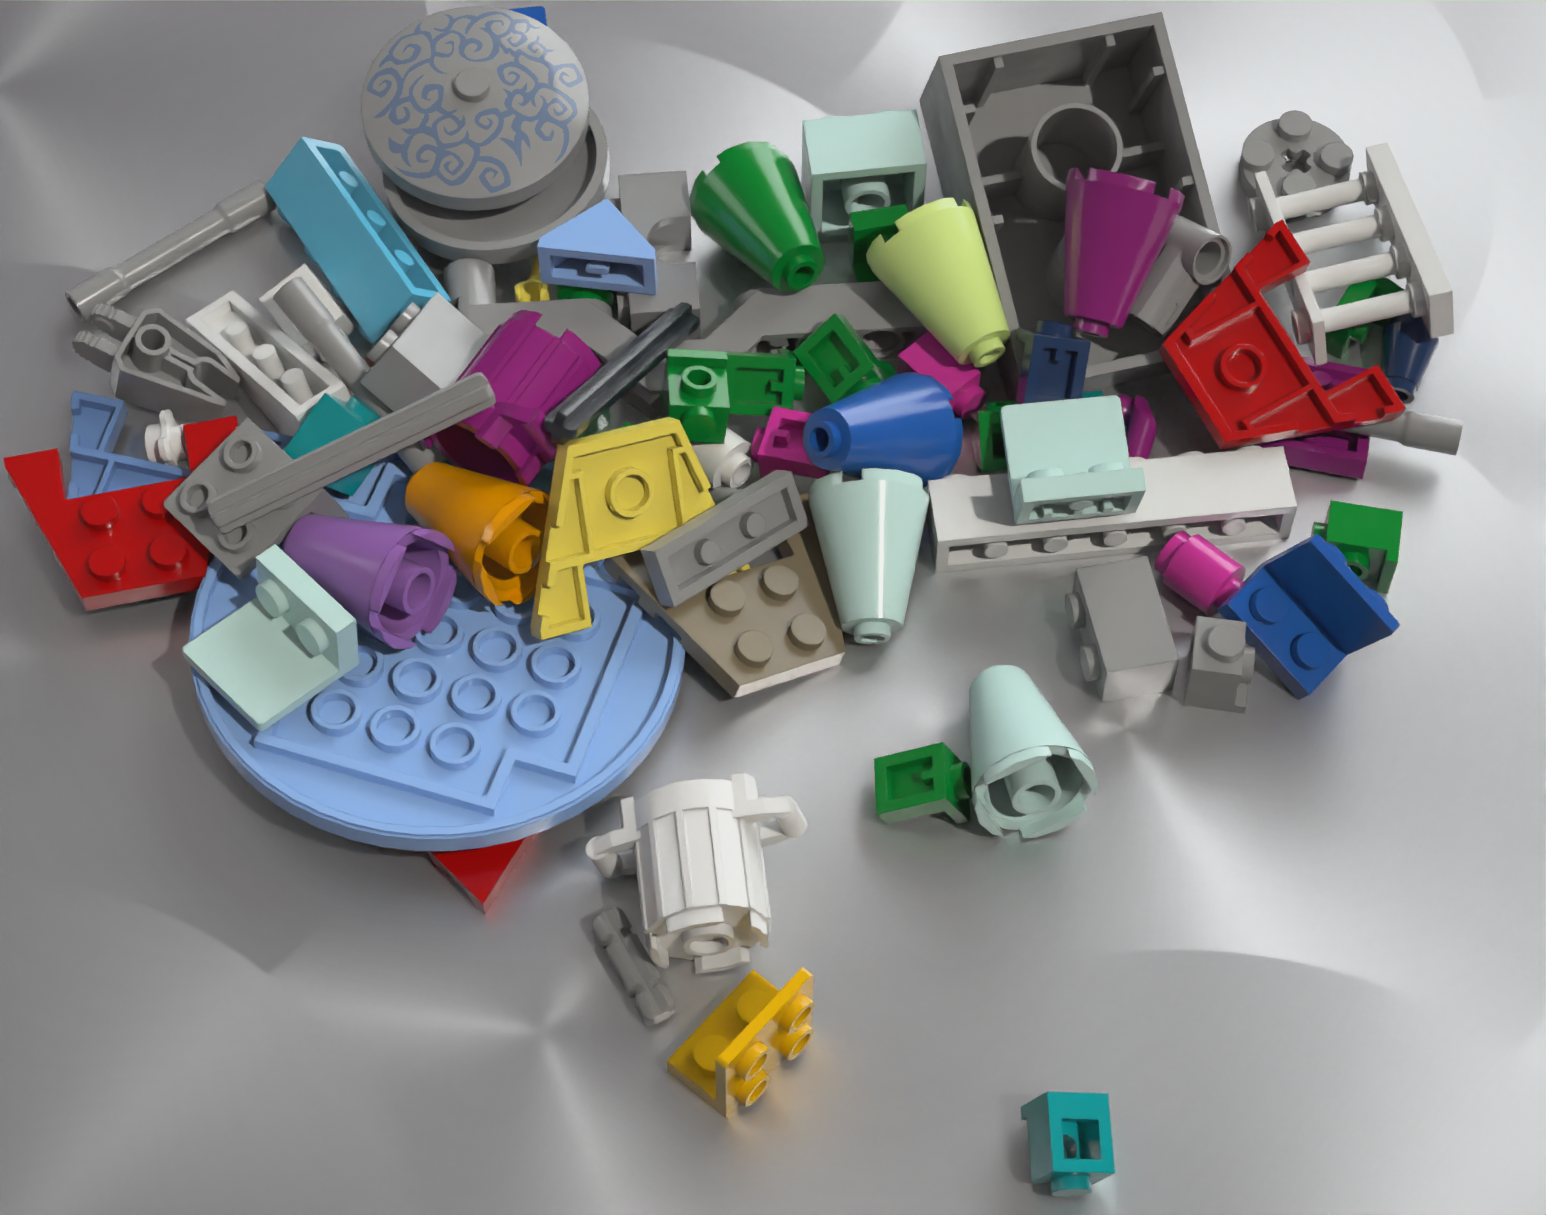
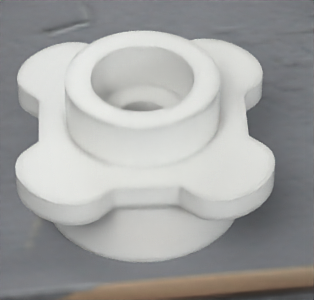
(166, 441)

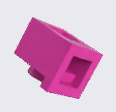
(932, 359)

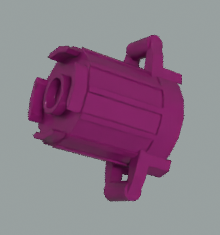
(529, 378)

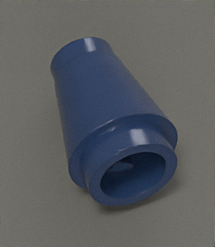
(1406, 354)

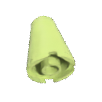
(945, 279)

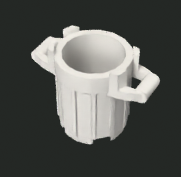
(700, 866)

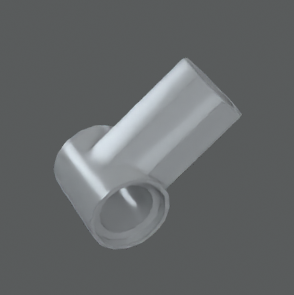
(1187, 259)

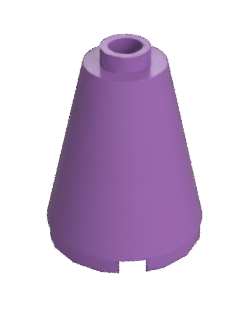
(380, 572)

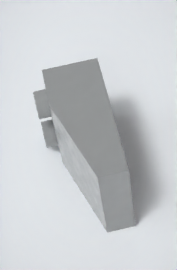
(1012, 127)

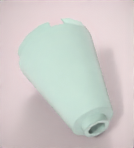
(870, 546)
(1023, 758)

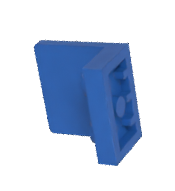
(1307, 613)

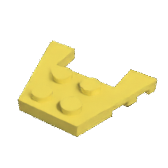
(609, 500)

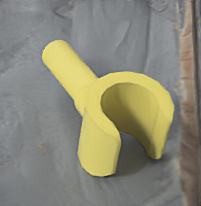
(532, 288)

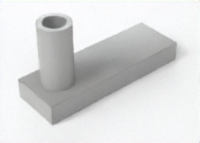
(725, 536)

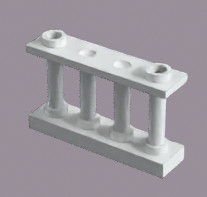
(1393, 220)

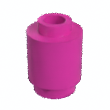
(1199, 571)

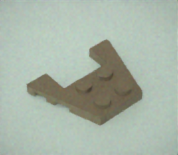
(755, 622)

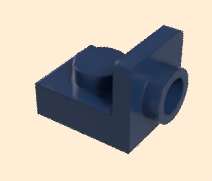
(1051, 363)

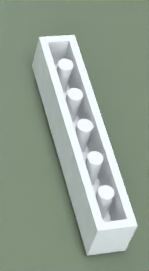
(1215, 495)

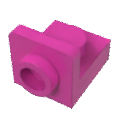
(782, 445)

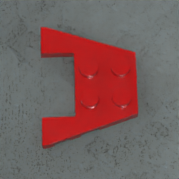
(1247, 370)
(119, 541)

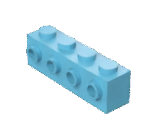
(351, 236)

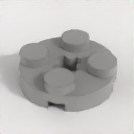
(1294, 140)

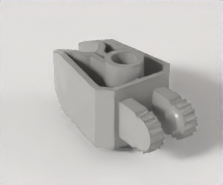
(159, 363)

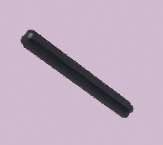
(620, 374)

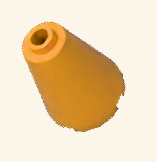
(491, 523)

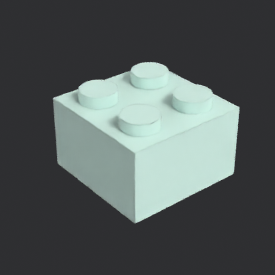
(860, 166)

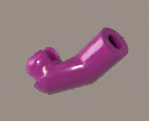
(1140, 426)

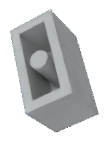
(422, 353)
(1122, 629)

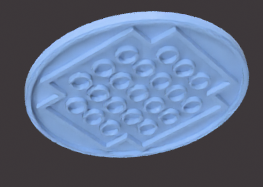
(470, 728)

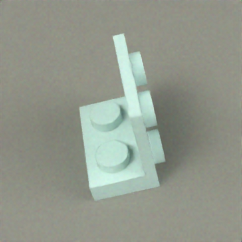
(1069, 460)
(278, 644)

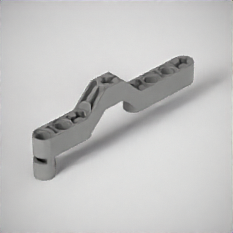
(761, 321)

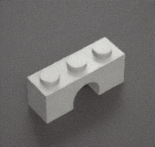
(661, 213)

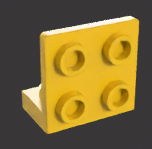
(744, 1040)

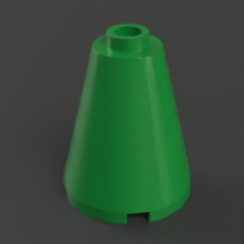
(760, 215)

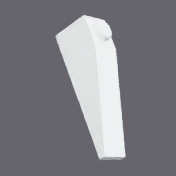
(271, 366)

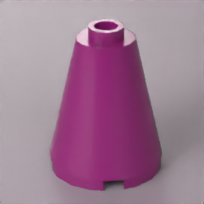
(1111, 245)

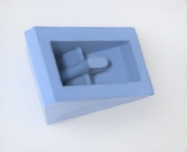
(598, 253)

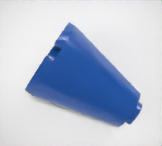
(889, 425)

